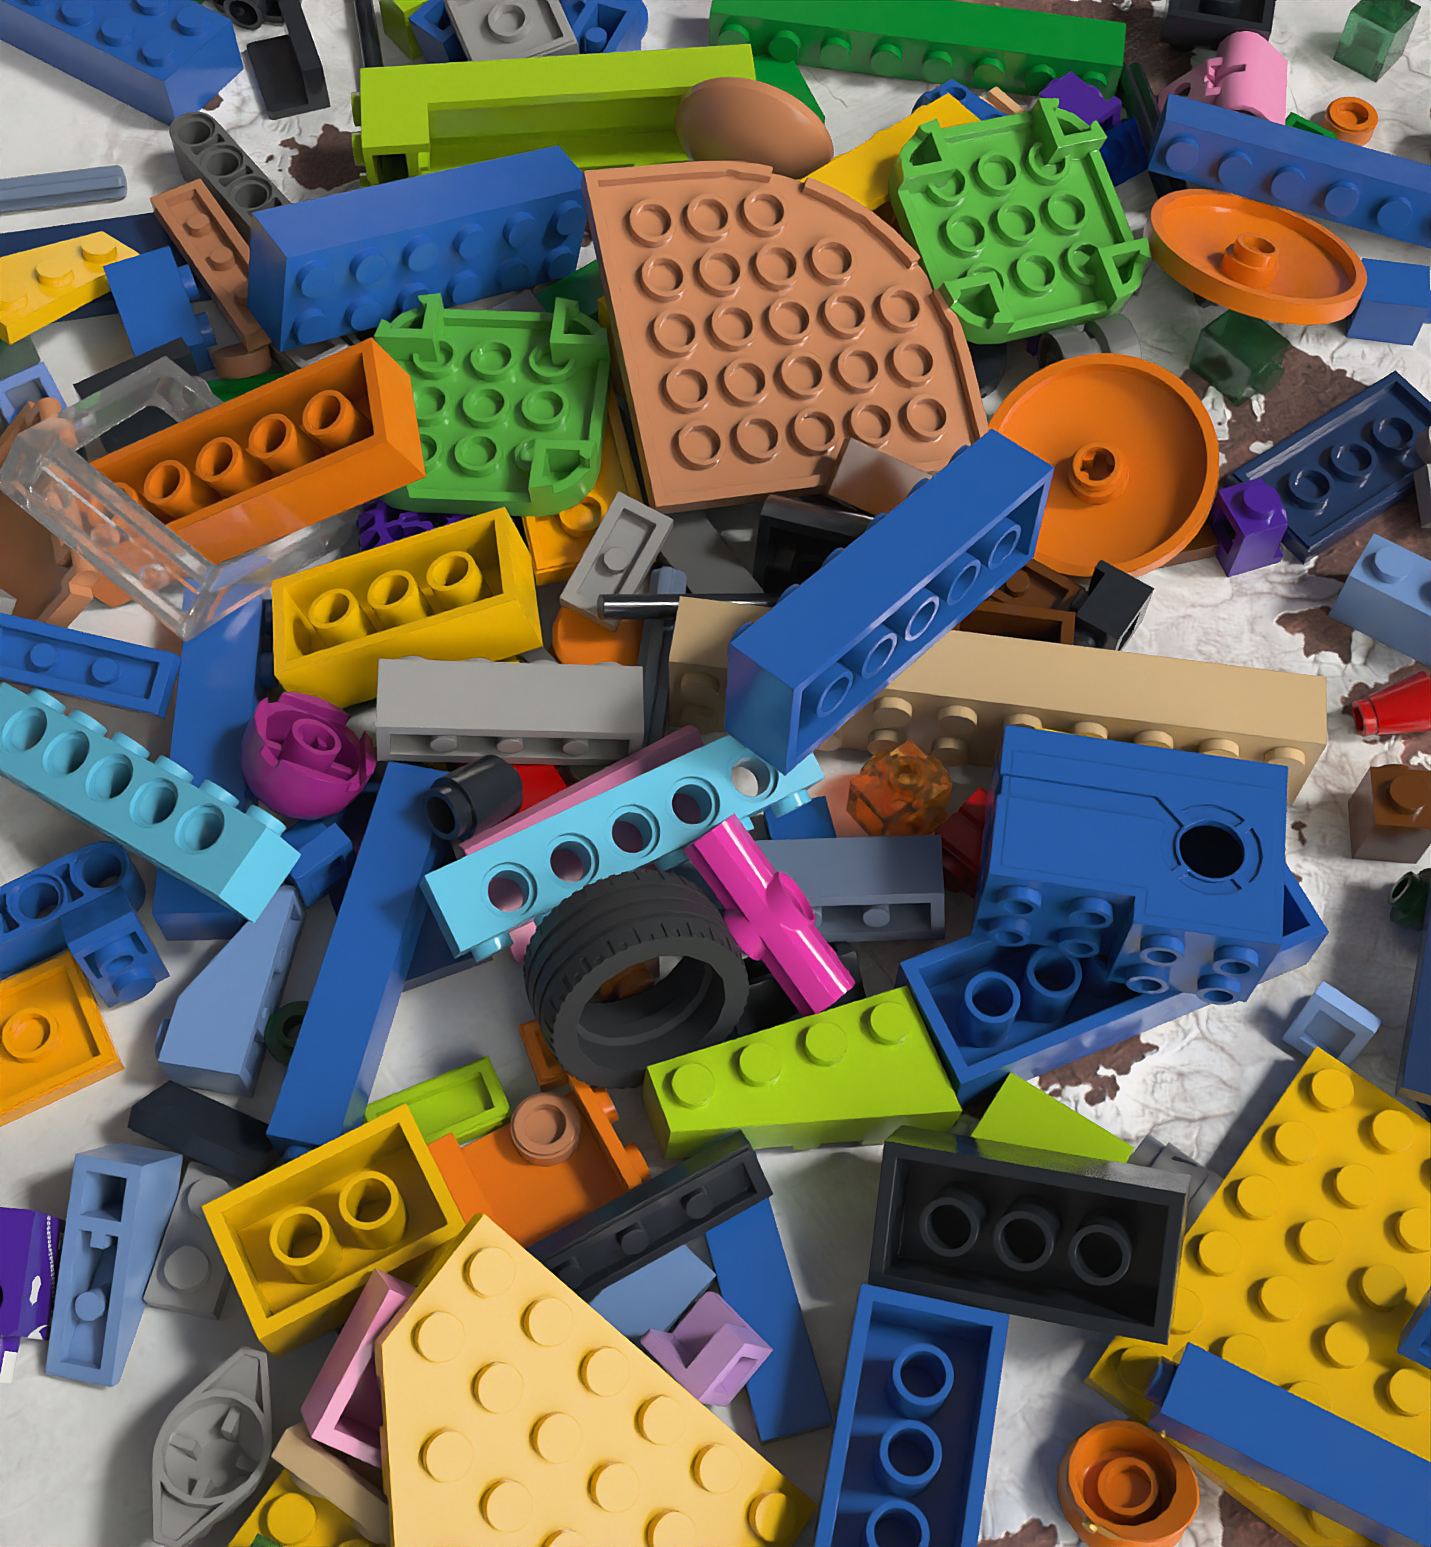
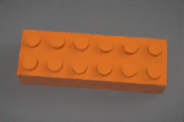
(275, 457)

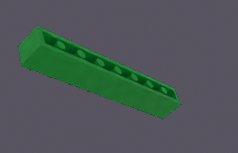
(928, 41)

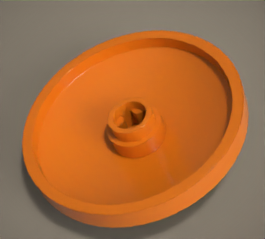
(1254, 257)
(1127, 457)

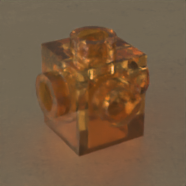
(900, 793)

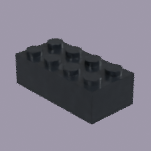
(1030, 1232)

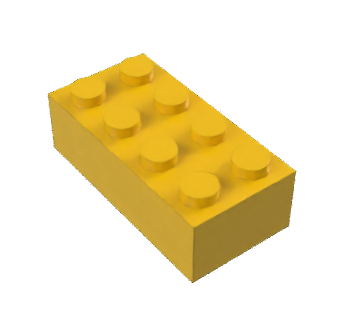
(427, 596)

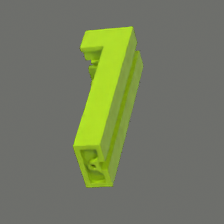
(471, 112)

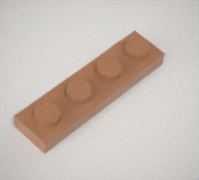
(213, 253)

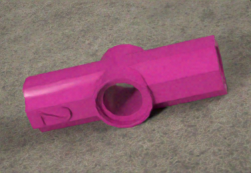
(769, 916)

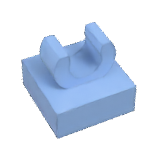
(1333, 1025)

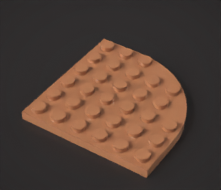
(768, 330)

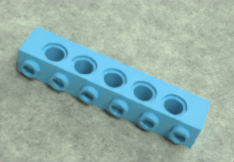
(143, 804)
(460, 889)

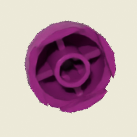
(304, 757)

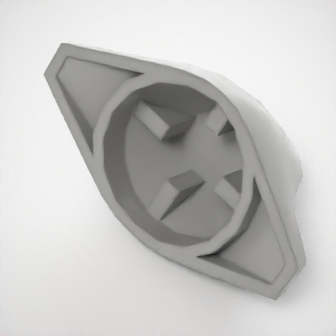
(212, 1450)

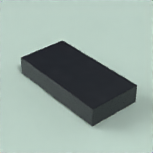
(204, 1130)

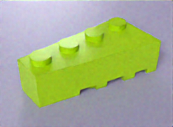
(806, 1082)

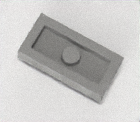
(616, 557)
(189, 1265)

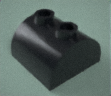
(1208, 22)
(798, 538)

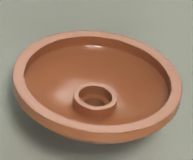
(751, 125)

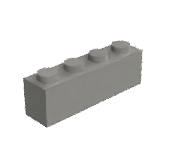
(508, 710)

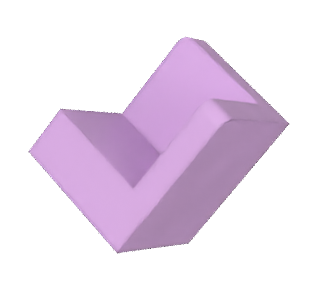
(709, 1351)

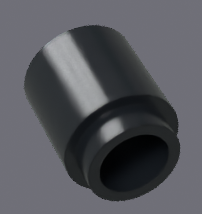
(473, 798)

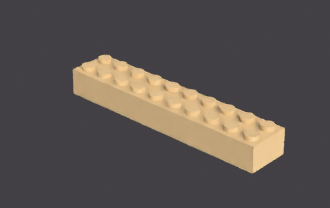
(976, 683)

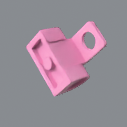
(1243, 77)

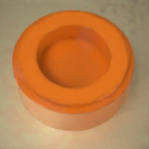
(1351, 120)

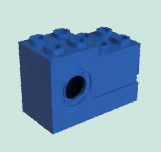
(1137, 859)

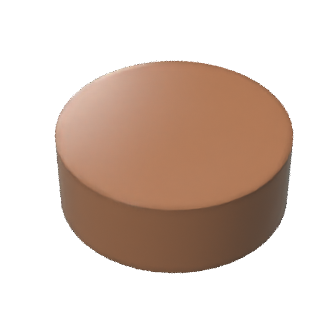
(238, 363)
(546, 1129)

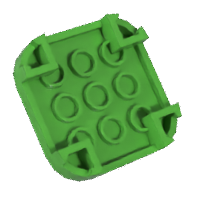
(1017, 222)
(502, 406)

